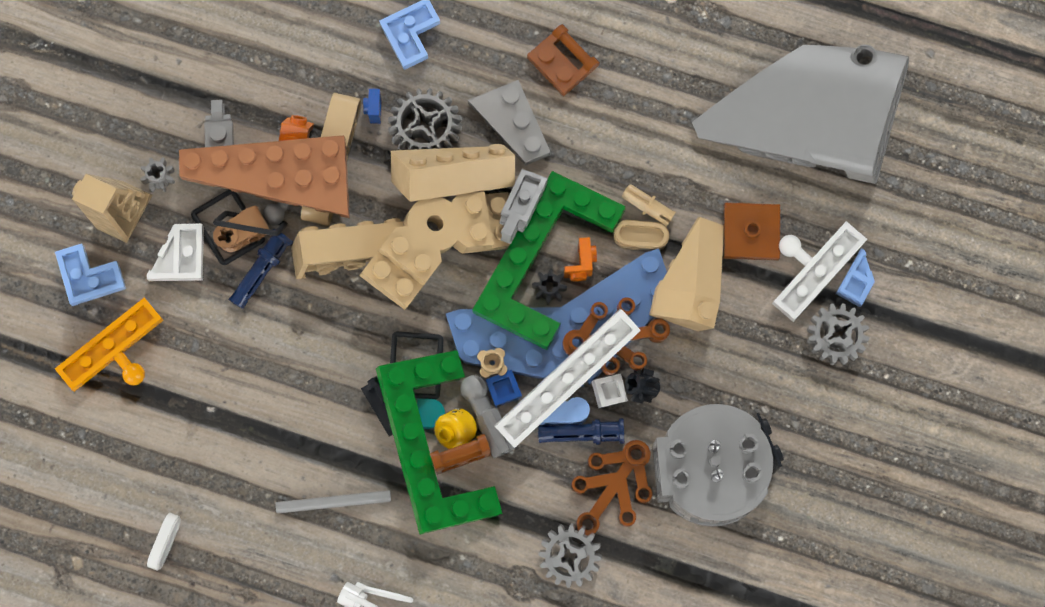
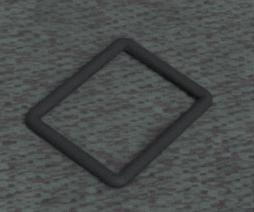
(218, 222)
(208, 239)
(422, 336)

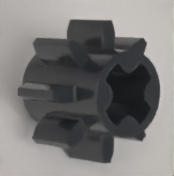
(557, 287)
(642, 385)

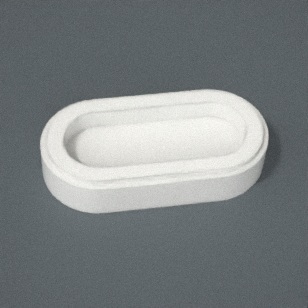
(164, 541)

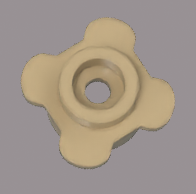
(496, 355)

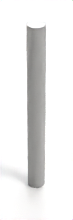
(333, 501)

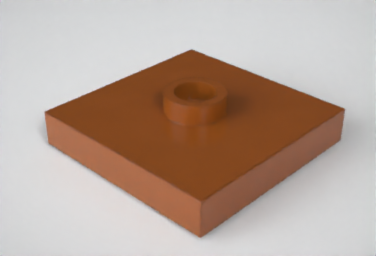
(751, 231)

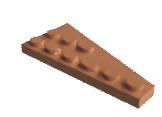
(286, 171)

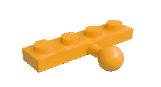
(110, 346)

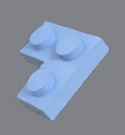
(403, 31)
(84, 282)

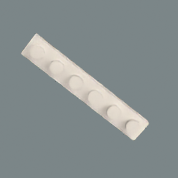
(567, 378)

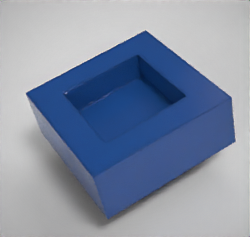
(372, 106)
(503, 388)

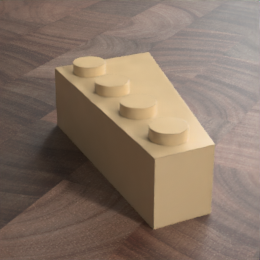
(451, 171)
(111, 204)
(339, 246)

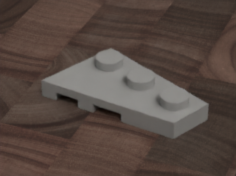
(513, 120)

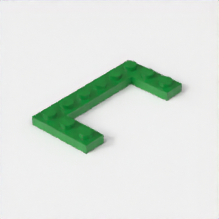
(497, 300)
(429, 508)

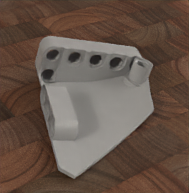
(814, 110)

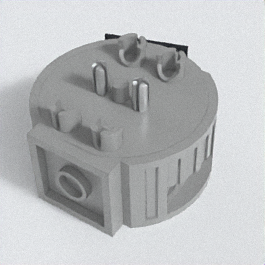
(715, 464)

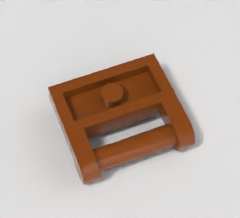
(556, 66)
(460, 455)

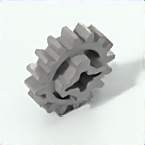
(832, 325)
(582, 551)

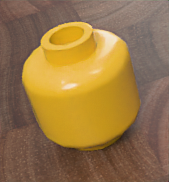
(455, 428)

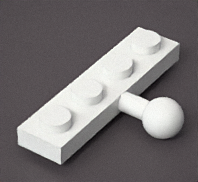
(817, 270)

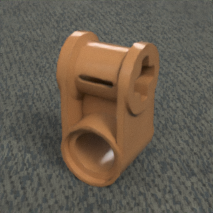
(240, 238)

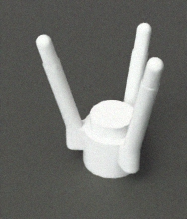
(354, 595)

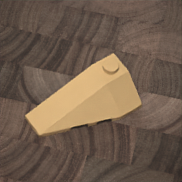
(693, 283)

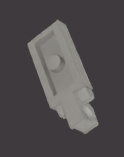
(218, 126)
(521, 204)

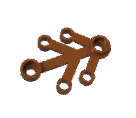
(624, 353)
(615, 483)

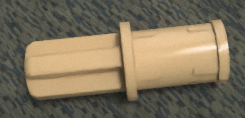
(648, 204)

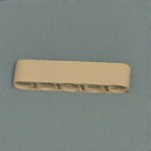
(340, 120)

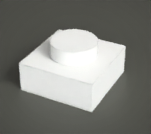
(609, 391)

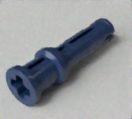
(267, 258)
(595, 432)

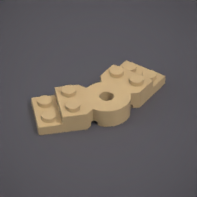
(415, 251)

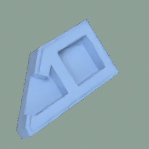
(857, 280)

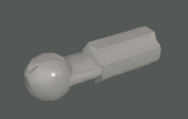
(475, 390)

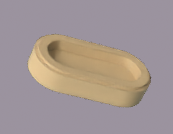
(641, 235)

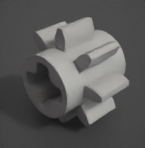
(151, 169)

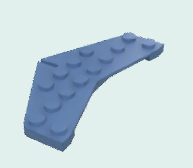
(524, 358)

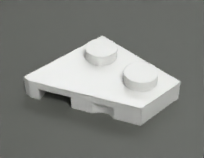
(181, 255)

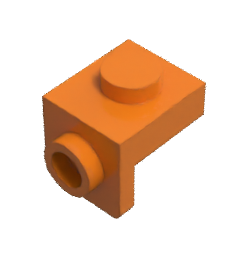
(295, 128)
(587, 255)

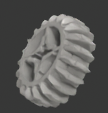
(434, 119)

